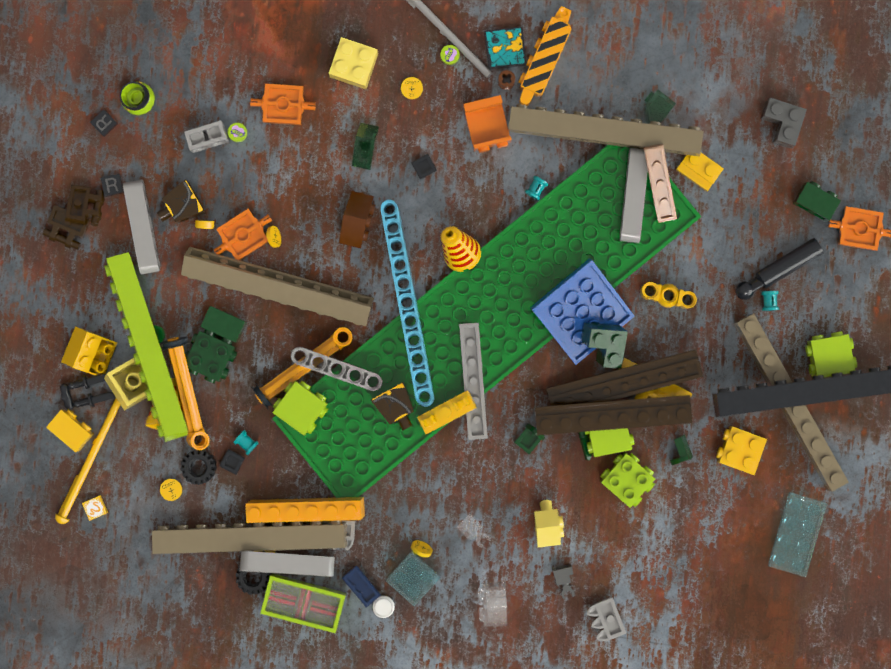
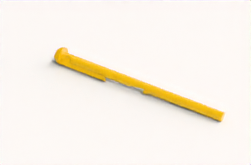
(62, 515)

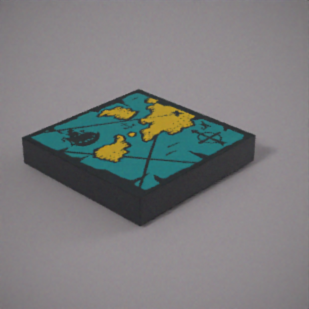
(505, 48)

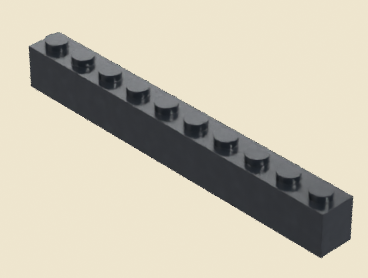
(802, 392)

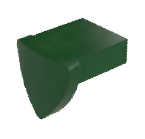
(529, 439)
(683, 449)

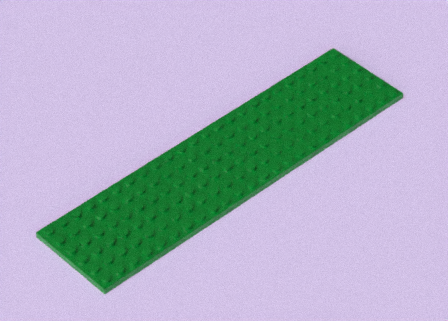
(516, 269)

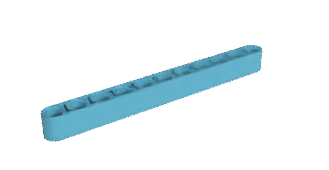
(402, 294)

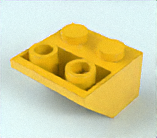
(88, 352)

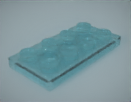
(797, 534)

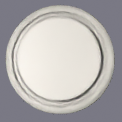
(383, 606)

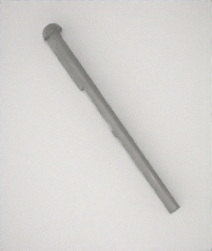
(446, 32)

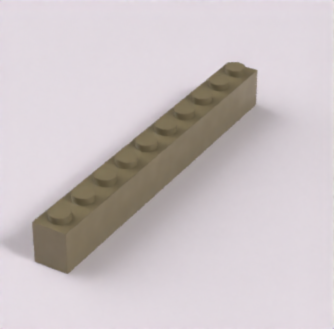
(605, 131)
(277, 286)
(797, 416)
(249, 537)

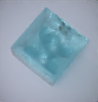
(413, 578)

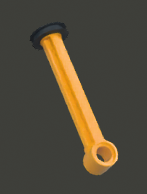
(296, 371)
(186, 391)

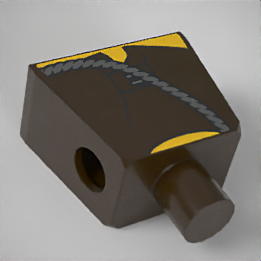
(181, 204)
(395, 405)

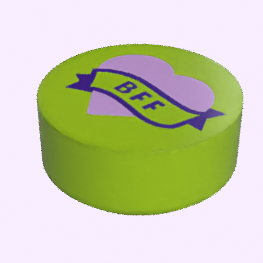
(450, 55)
(237, 132)

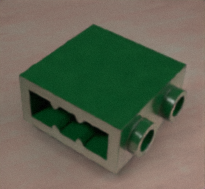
(210, 357)

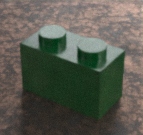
(817, 201)
(223, 324)

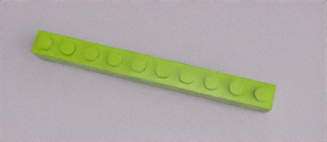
(146, 347)

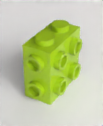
(831, 354)
(301, 407)
(609, 441)
(628, 479)

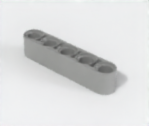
(634, 196)
(141, 227)
(343, 375)
(287, 564)

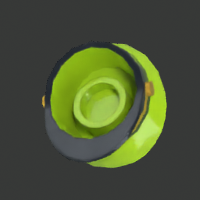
(137, 97)

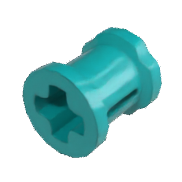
(536, 188)
(770, 300)
(246, 442)

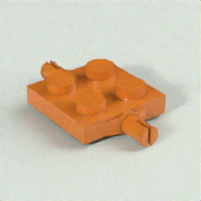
(283, 104)
(860, 228)
(242, 235)

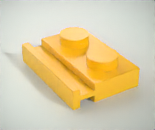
(700, 170)

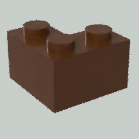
(357, 219)

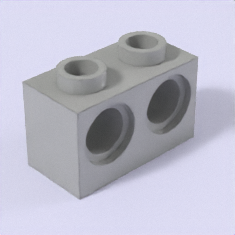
(206, 136)

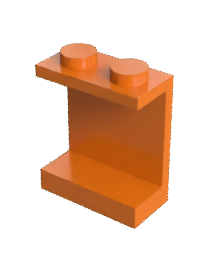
(487, 124)

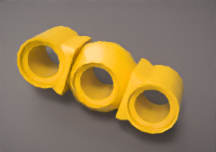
(676, 301)

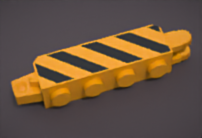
(547, 54)

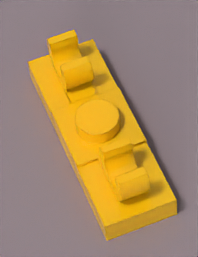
(447, 412)

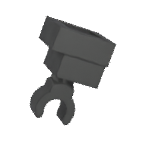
(562, 578)

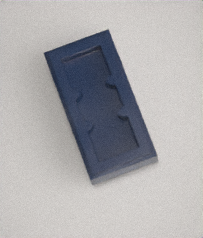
(361, 586)

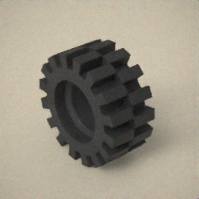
(190, 475)
(251, 588)

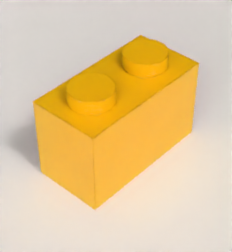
(70, 430)

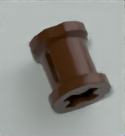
(506, 73)

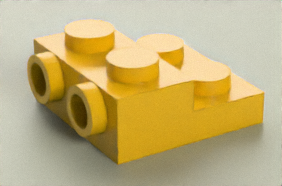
(741, 450)

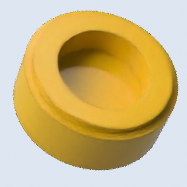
(204, 224)

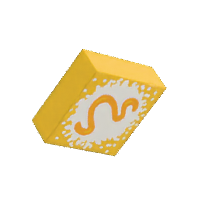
(95, 508)

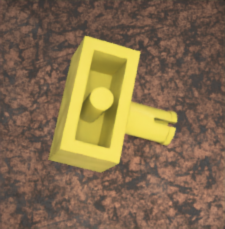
(548, 525)

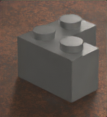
(787, 117)

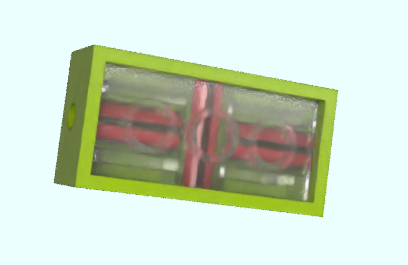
(303, 603)

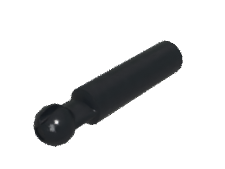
(780, 268)

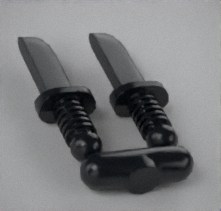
(90, 400)

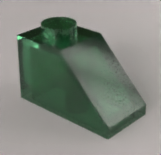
(657, 106)
(365, 146)

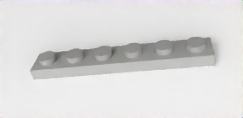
(473, 379)

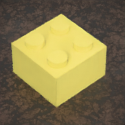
(353, 63)
(126, 384)

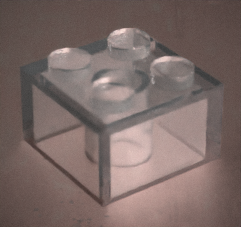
(494, 604)

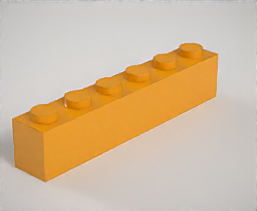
(305, 509)

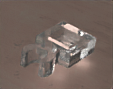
(471, 529)

